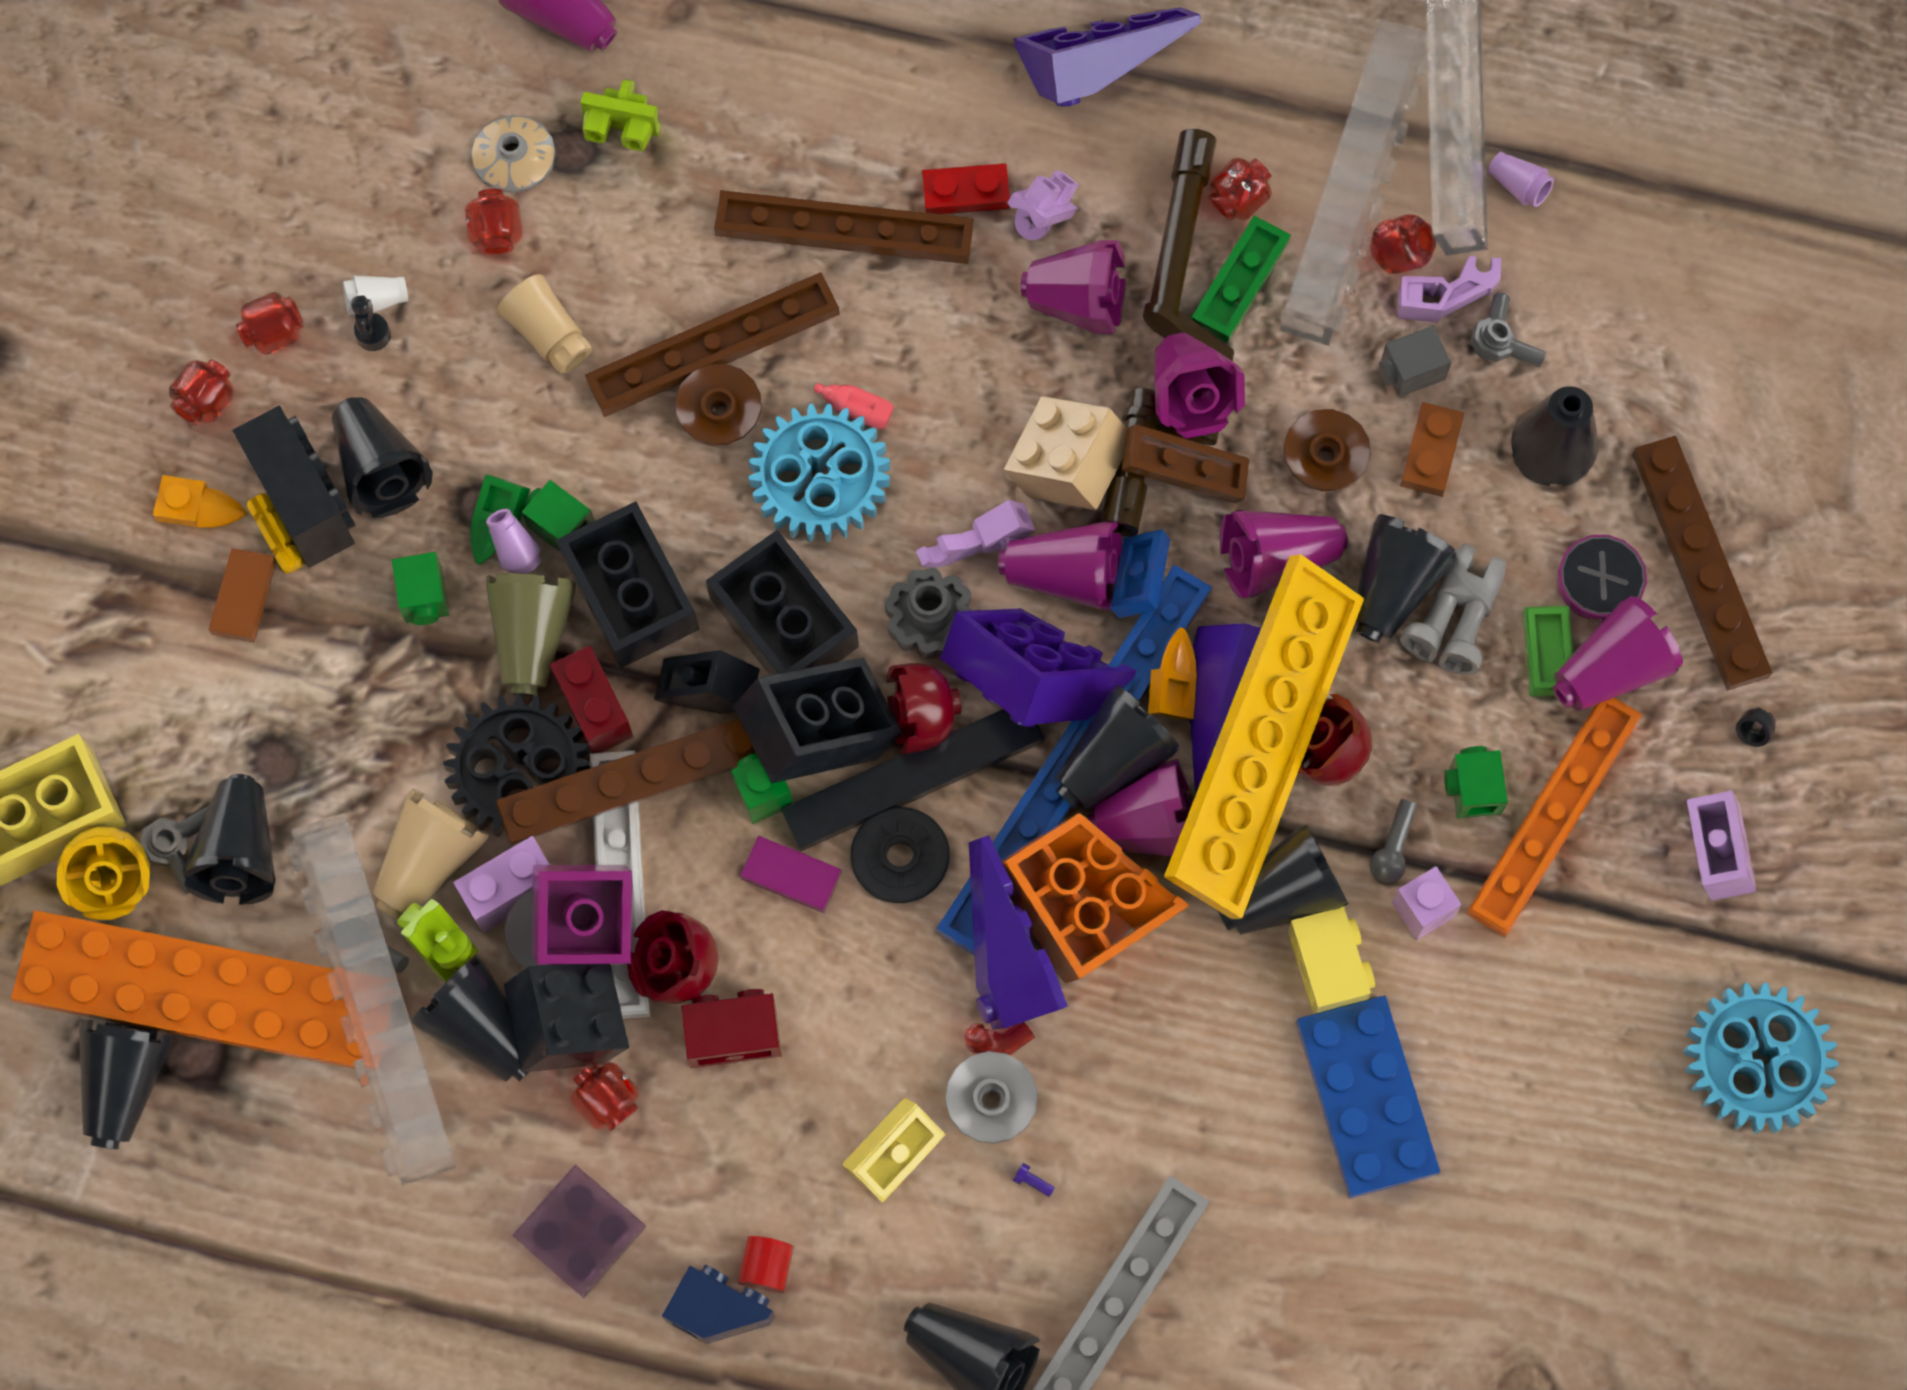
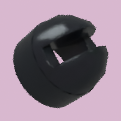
(1746, 723)

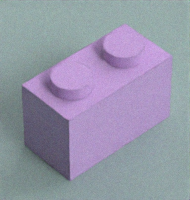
(1721, 845)
(500, 882)

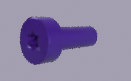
(1024, 1175)

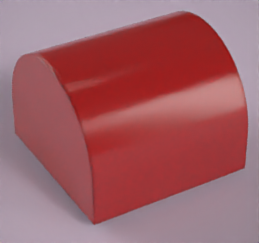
(766, 1264)

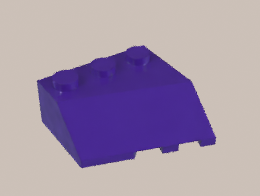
(1029, 666)

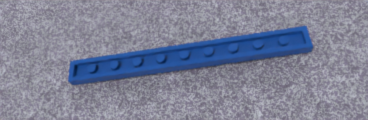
(1041, 805)

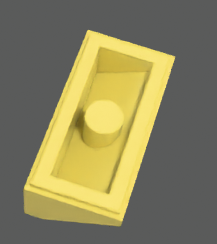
(893, 1149)

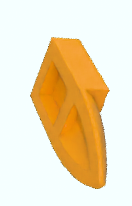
(195, 504)
(1174, 683)

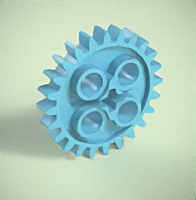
(788, 452)
(1719, 1062)

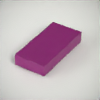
(791, 874)

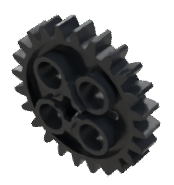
(547, 739)

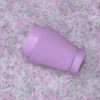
(1521, 178)
(513, 544)

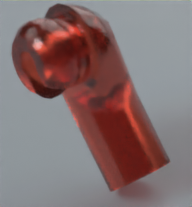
(983, 1040)

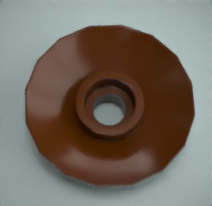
(713, 387)
(1329, 432)

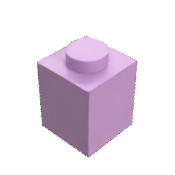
(1426, 903)

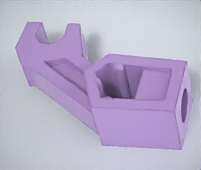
(1454, 295)
(989, 534)

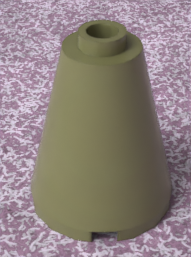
(527, 626)

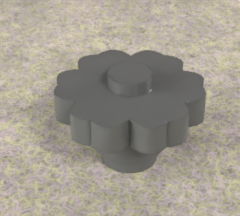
(925, 610)

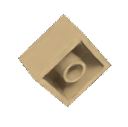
(1068, 453)

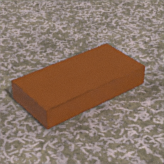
(242, 595)

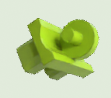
(622, 111)
(436, 938)

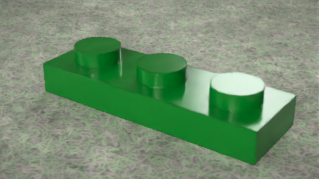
(1241, 279)

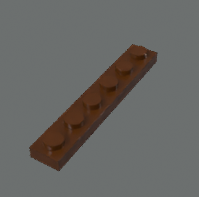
(844, 227)
(712, 342)
(1701, 563)
(624, 781)

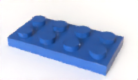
(1367, 1097)

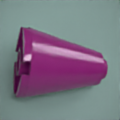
(577, 21)
(1263, 541)
(1066, 563)
(1618, 657)

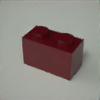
(592, 700)
(731, 1029)

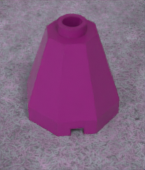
(1079, 286)
(1195, 386)
(1147, 812)

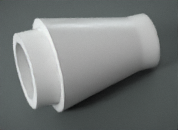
(381, 290)

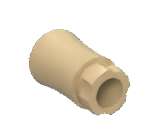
(545, 324)

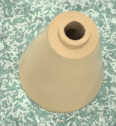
(424, 853)

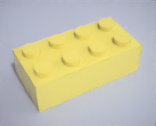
(49, 803)

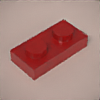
(966, 189)

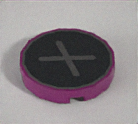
(1599, 575)

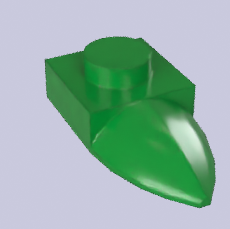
(494, 496)

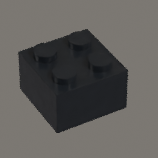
(565, 1016)

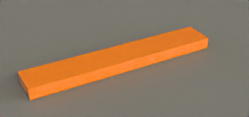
(1553, 815)

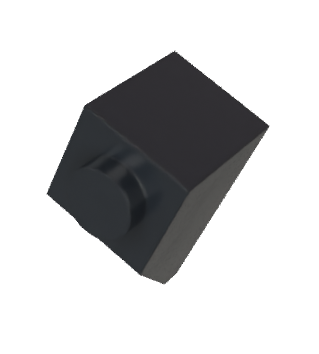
(705, 681)

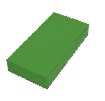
(1547, 645)

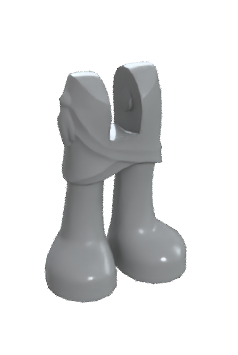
(1457, 590)

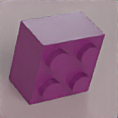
(581, 914)

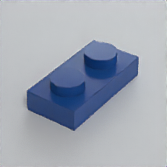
(1140, 573)

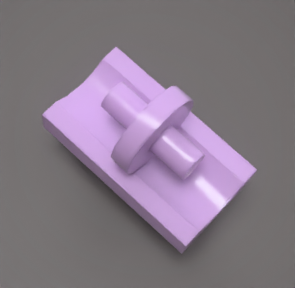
(1043, 204)

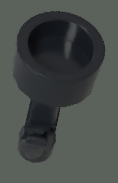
(370, 328)

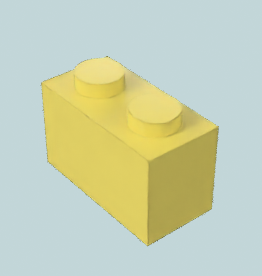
(1330, 960)

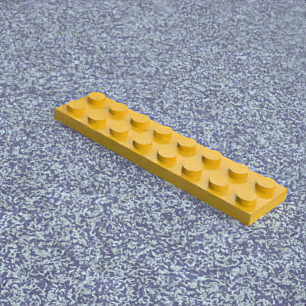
(1264, 738)

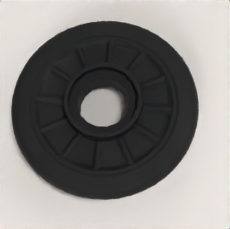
(904, 882)

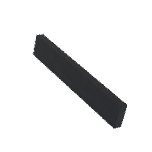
(907, 778)

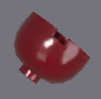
(922, 705)
(1338, 744)
(673, 958)

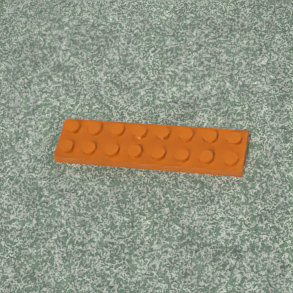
(182, 988)

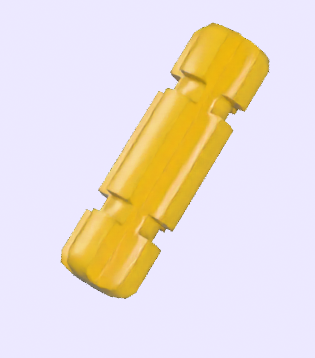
(275, 533)

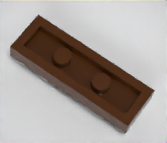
(1185, 463)

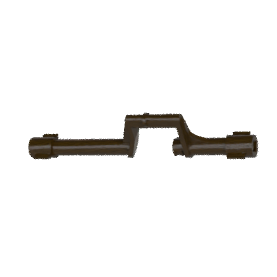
(1190, 175)

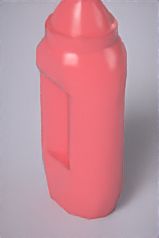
(873, 408)

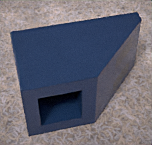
(713, 1310)

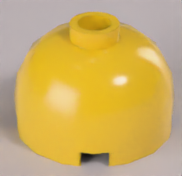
(103, 873)

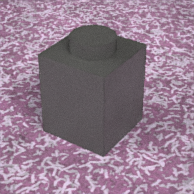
(1414, 362)

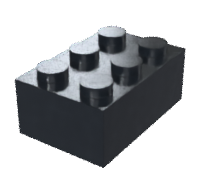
(297, 484)
(628, 584)
(781, 609)
(817, 719)

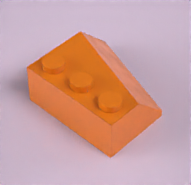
(1085, 896)

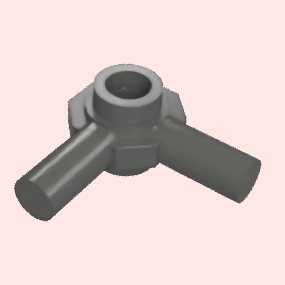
(1495, 340)
(167, 842)

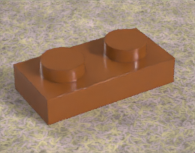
(1432, 449)

